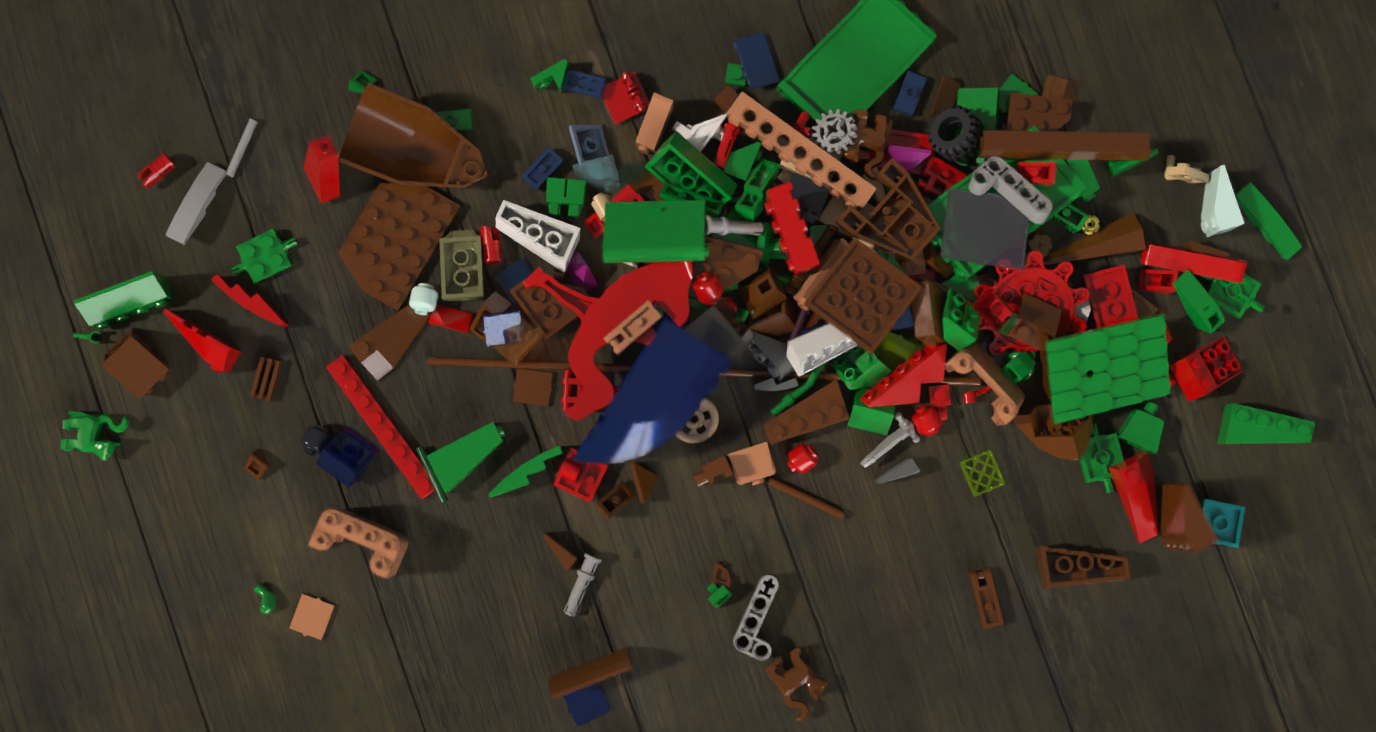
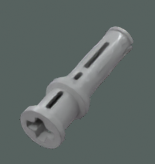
(723, 226)
(585, 575)

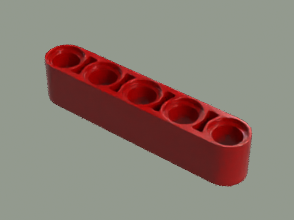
(1194, 261)

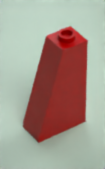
(323, 169)

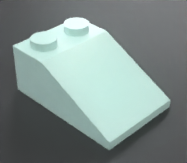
(1220, 205)

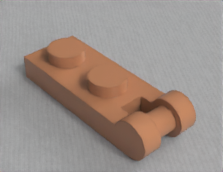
(633, 327)

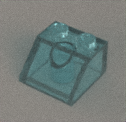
(599, 173)

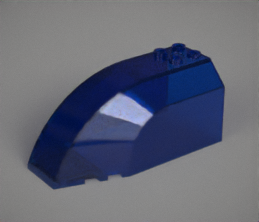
(655, 396)

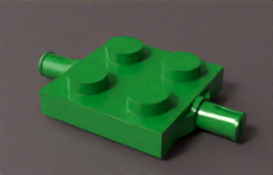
(264, 256)
(1235, 296)
(1101, 454)

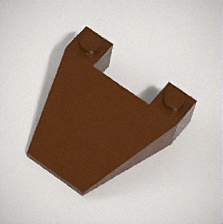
(899, 220)

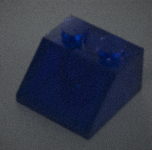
(347, 457)

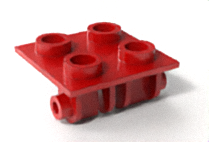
(625, 97)

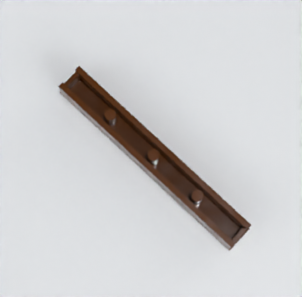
(1065, 145)

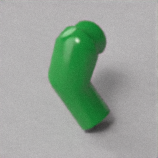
(268, 598)

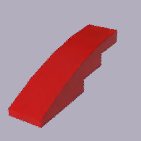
(255, 304)

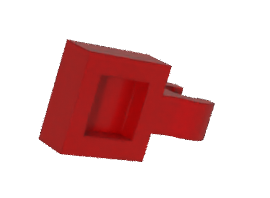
(939, 397)

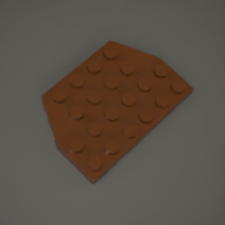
(396, 239)

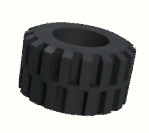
(944, 127)

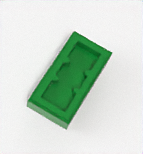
(458, 119)

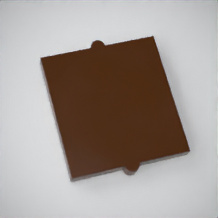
(532, 387)

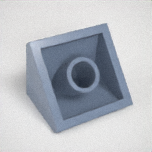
(588, 142)

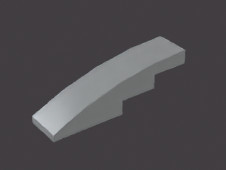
(195, 202)

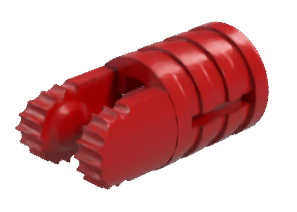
(156, 170)
(491, 244)

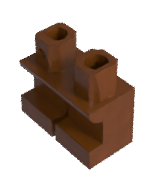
(713, 469)

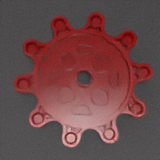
(1042, 284)

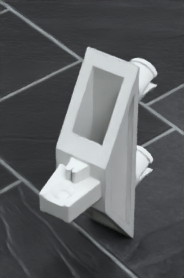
(702, 132)

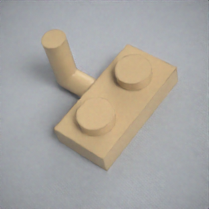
(1184, 172)

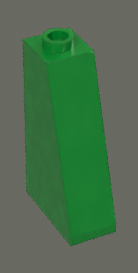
(464, 455)

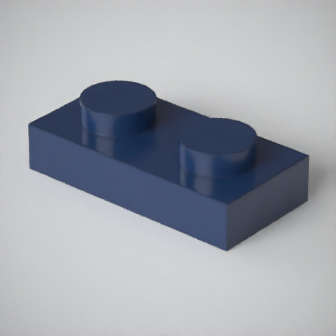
(542, 169)

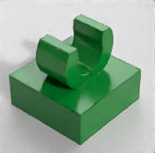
(719, 595)

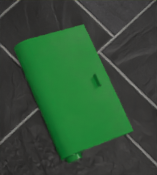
(654, 231)

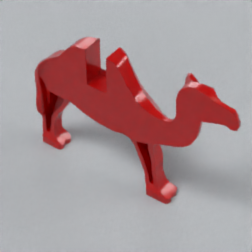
(659, 283)

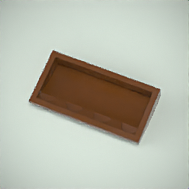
(590, 672)

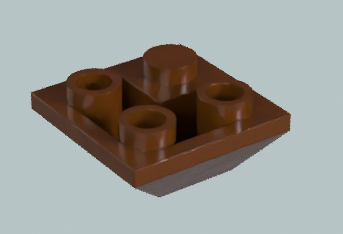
(762, 292)

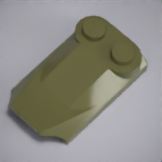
(461, 266)

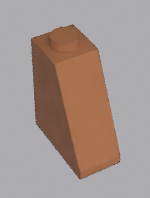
(654, 124)

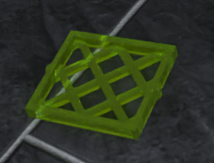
(995, 469)

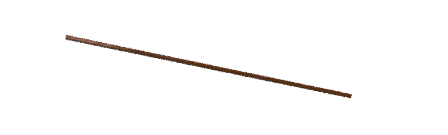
(604, 367)

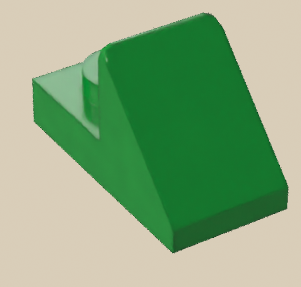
(554, 73)

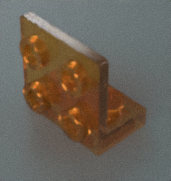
(516, 351)

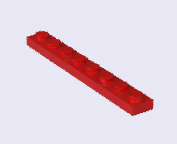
(381, 425)

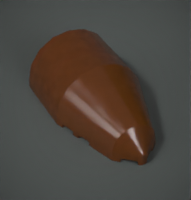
(408, 143)

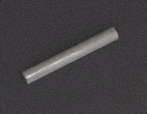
(241, 147)

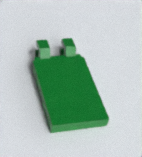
(985, 106)

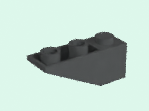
(771, 355)

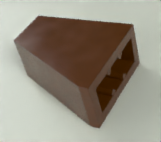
(928, 314)

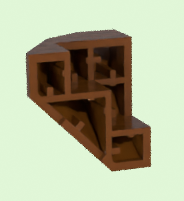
(1061, 439)

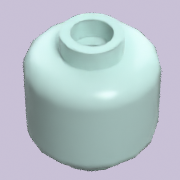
(423, 299)

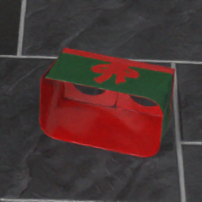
(985, 304)

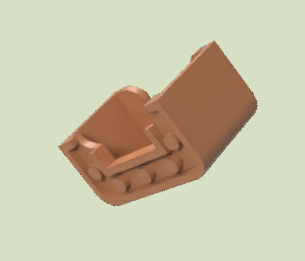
(340, 524)

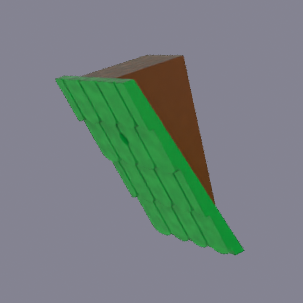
(1106, 368)

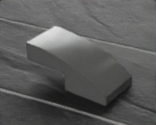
(770, 385)

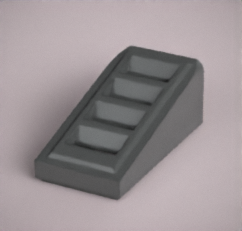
(903, 469)

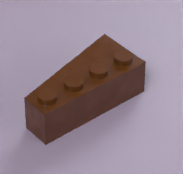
(813, 413)
(1075, 568)

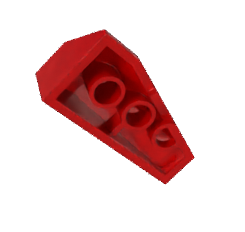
(212, 349)

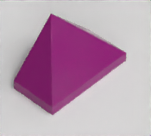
(907, 156)
(580, 273)

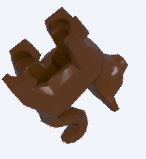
(870, 138)
(793, 678)

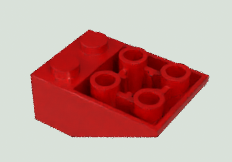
(1206, 368)

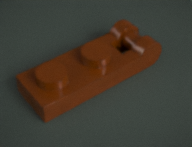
(986, 599)

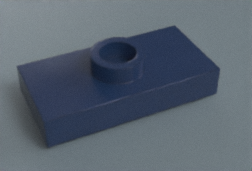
(584, 84)
(909, 93)

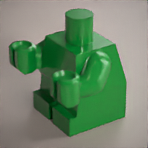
(1019, 366)

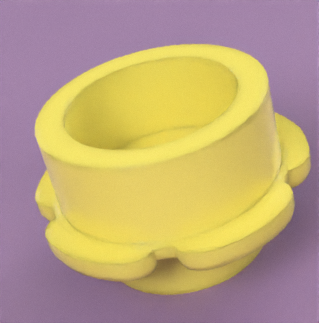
(1089, 230)

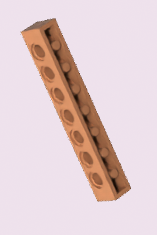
(745, 104)

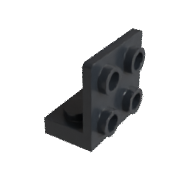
(809, 197)

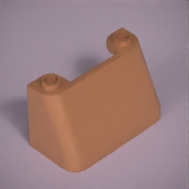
(1009, 394)

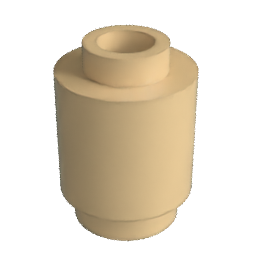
(599, 204)

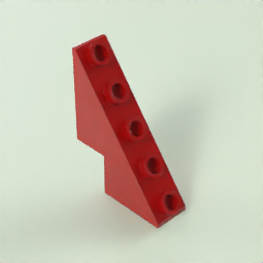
(905, 382)

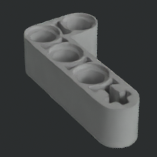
(1034, 207)
(759, 614)

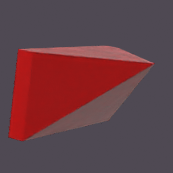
(451, 318)

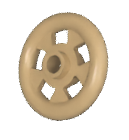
(710, 424)

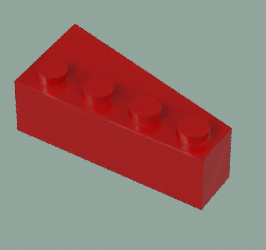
(791, 229)

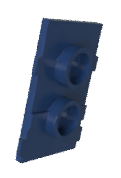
(756, 60)

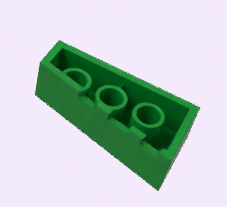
(1257, 426)

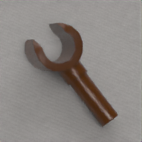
(558, 274)

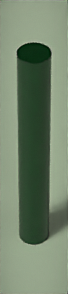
(434, 480)

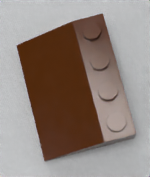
(1183, 520)

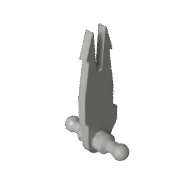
(906, 429)

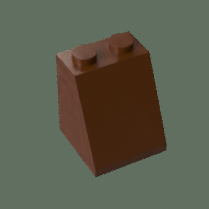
(135, 364)

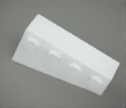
(539, 233)
(817, 348)

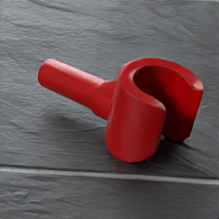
(969, 397)

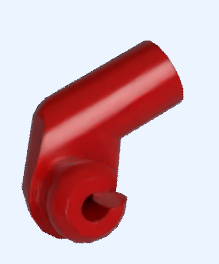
(800, 125)

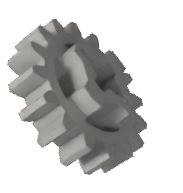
(838, 140)

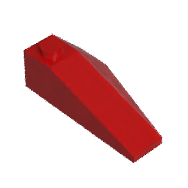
(1137, 492)

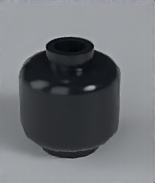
(315, 439)

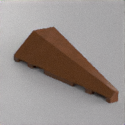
(1114, 239)

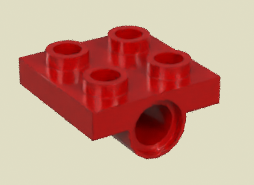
(580, 477)

